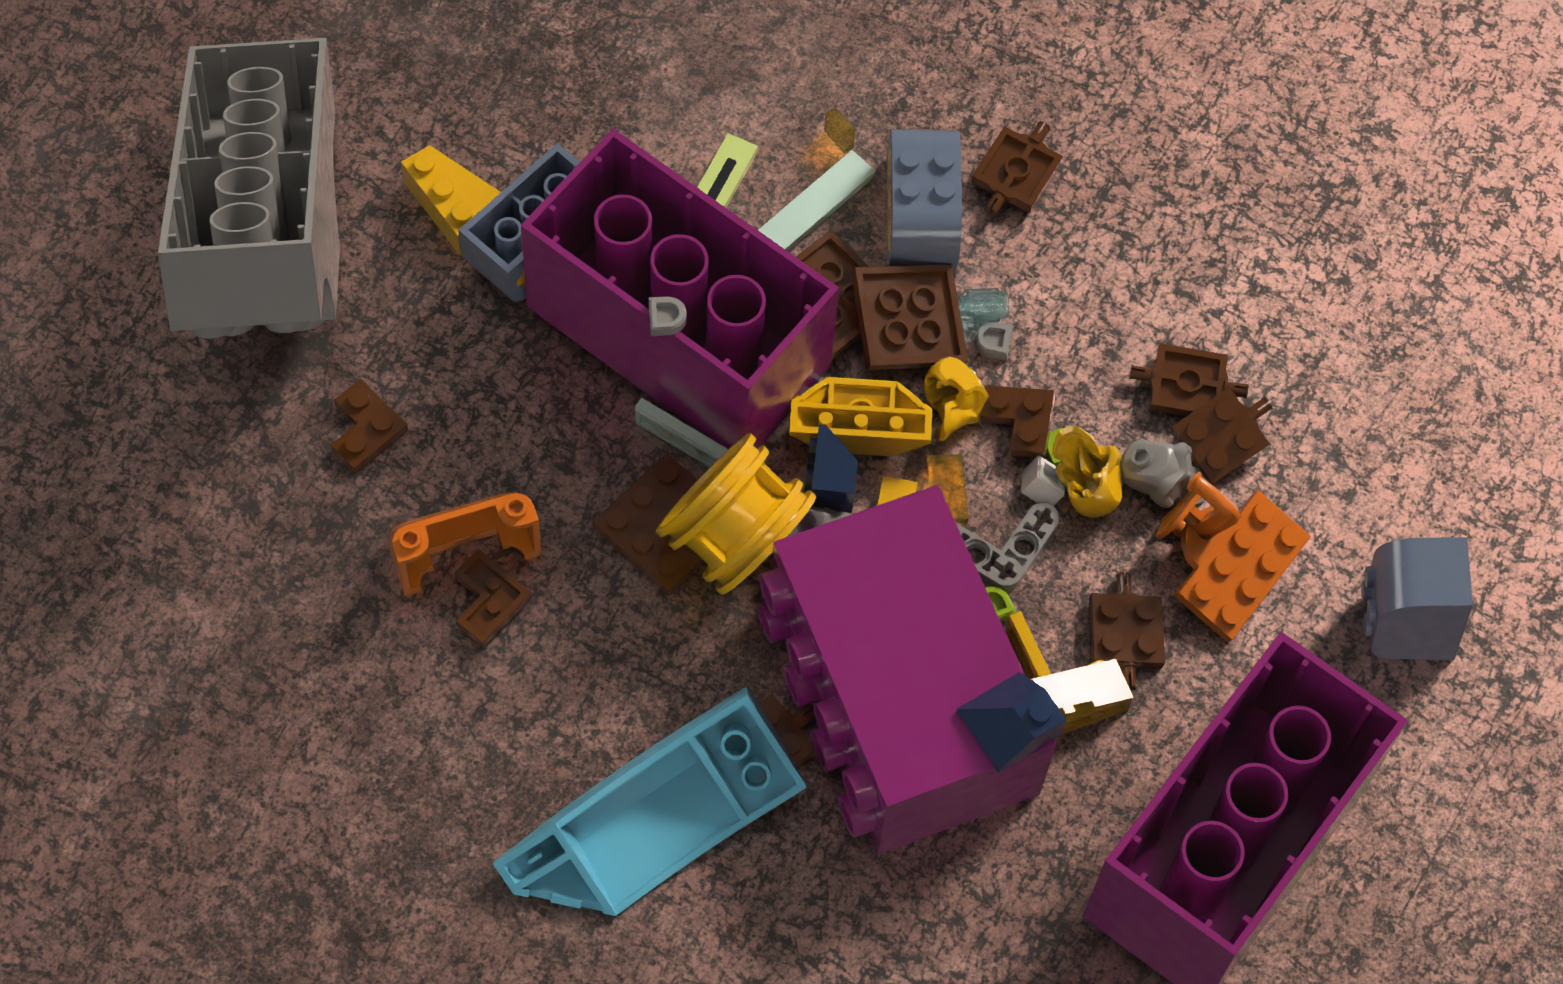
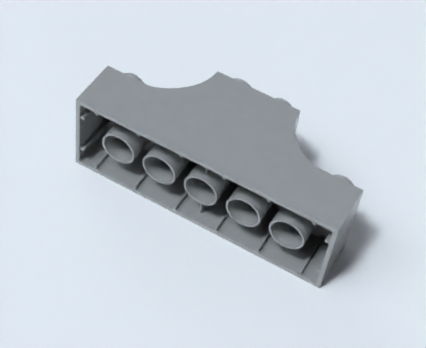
(252, 191)

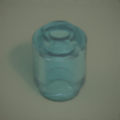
(983, 305)

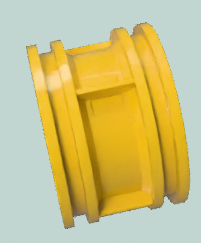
(736, 514)

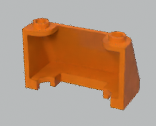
(504, 514)

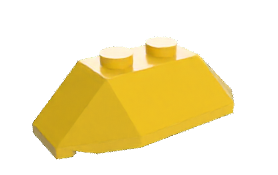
(863, 415)

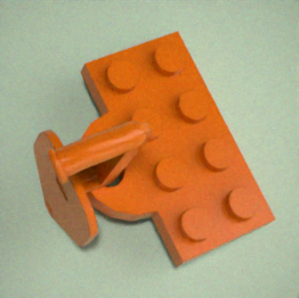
(1231, 553)

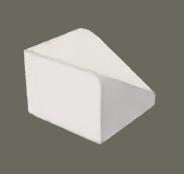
(1041, 482)

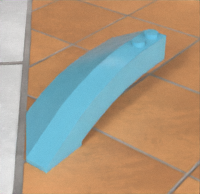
(657, 811)

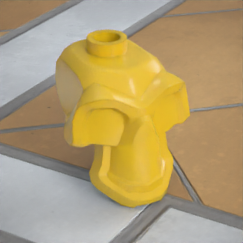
(955, 394)
(1088, 472)

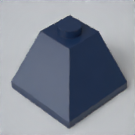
(1012, 720)

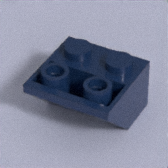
(831, 472)

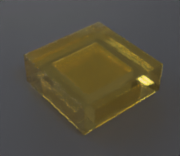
(839, 130)

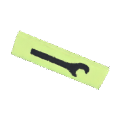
(728, 169)

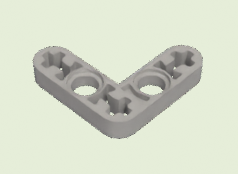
(1008, 557)

